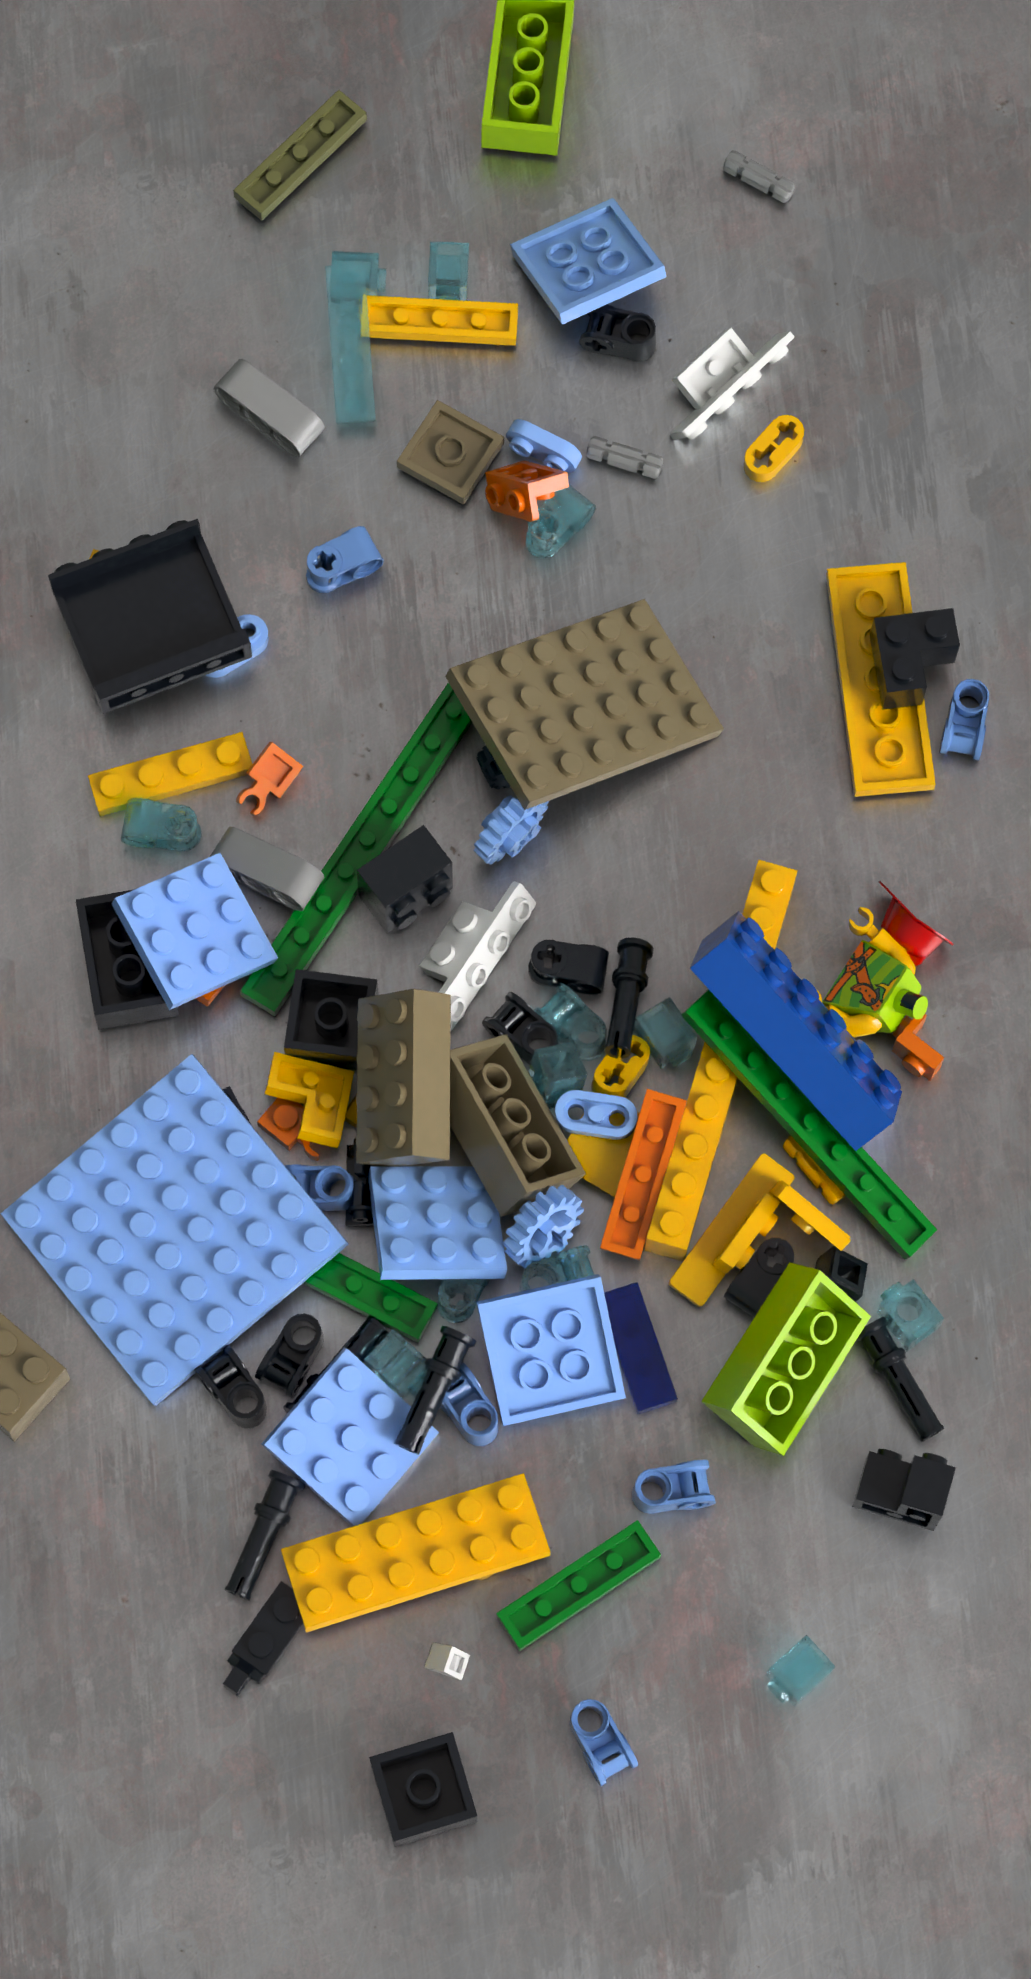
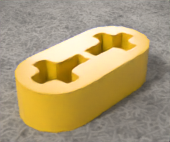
(780, 453)
(627, 1072)

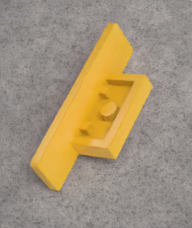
(731, 1232)

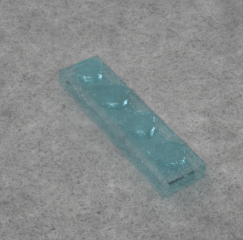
(350, 343)

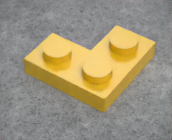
(321, 1090)

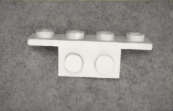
(719, 374)
(473, 946)

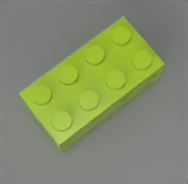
(527, 75)
(786, 1358)

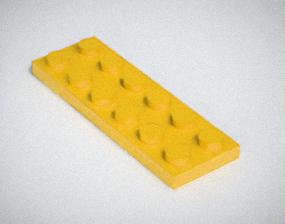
(885, 746)
(415, 1552)

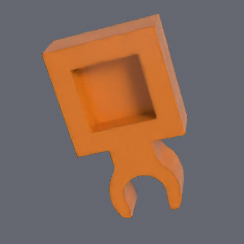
(271, 773)
(283, 1124)

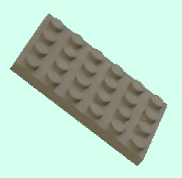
(584, 703)

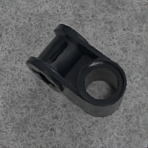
(615, 333)
(575, 965)
(520, 1025)
(757, 1278)
(291, 1357)
(228, 1383)

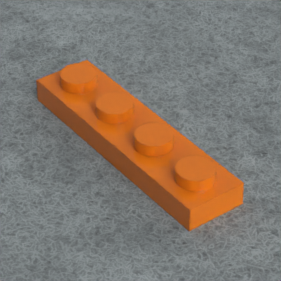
(643, 1174)

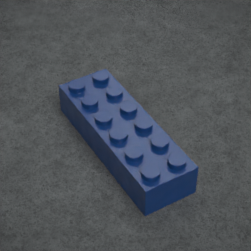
(797, 1030)

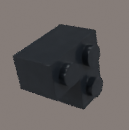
(904, 647)
(905, 1490)

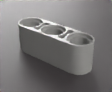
(269, 408)
(269, 869)

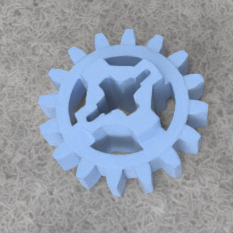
(508, 829)
(543, 1226)

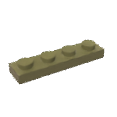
(300, 155)

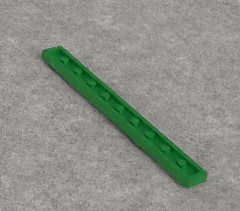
(365, 840)

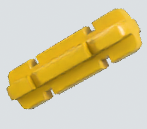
(813, 1171)

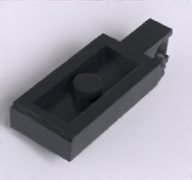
(265, 1640)

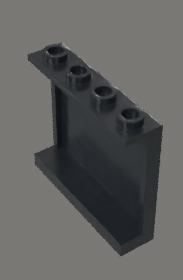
(149, 615)

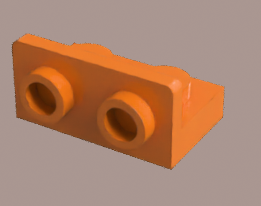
(519, 486)

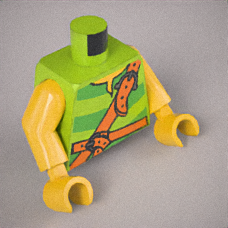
(876, 984)

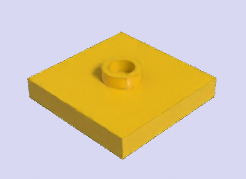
(809, 1217)

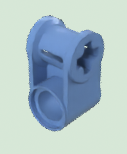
(348, 558)
(966, 726)
(318, 1183)
(467, 1400)
(676, 1487)
(602, 1744)

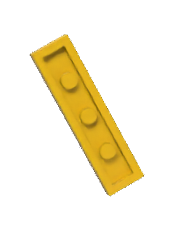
(442, 320)
(171, 773)

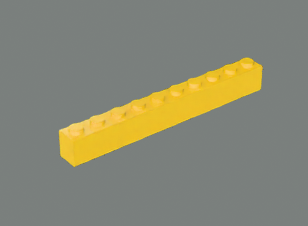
(711, 1094)

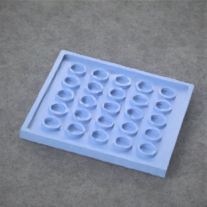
(174, 1229)

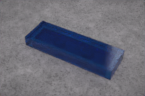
(639, 1349)

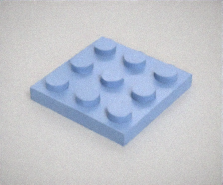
(588, 260)
(194, 931)
(435, 1224)
(551, 1349)
(344, 1438)

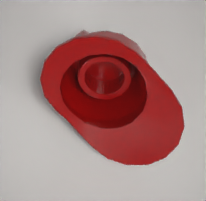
(910, 932)

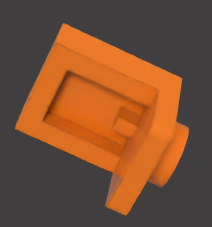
(915, 1053)

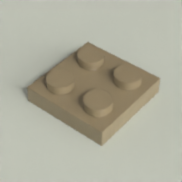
(450, 452)

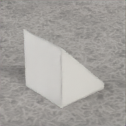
(447, 1660)

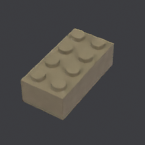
(403, 1078)
(507, 1125)
(27, 1379)

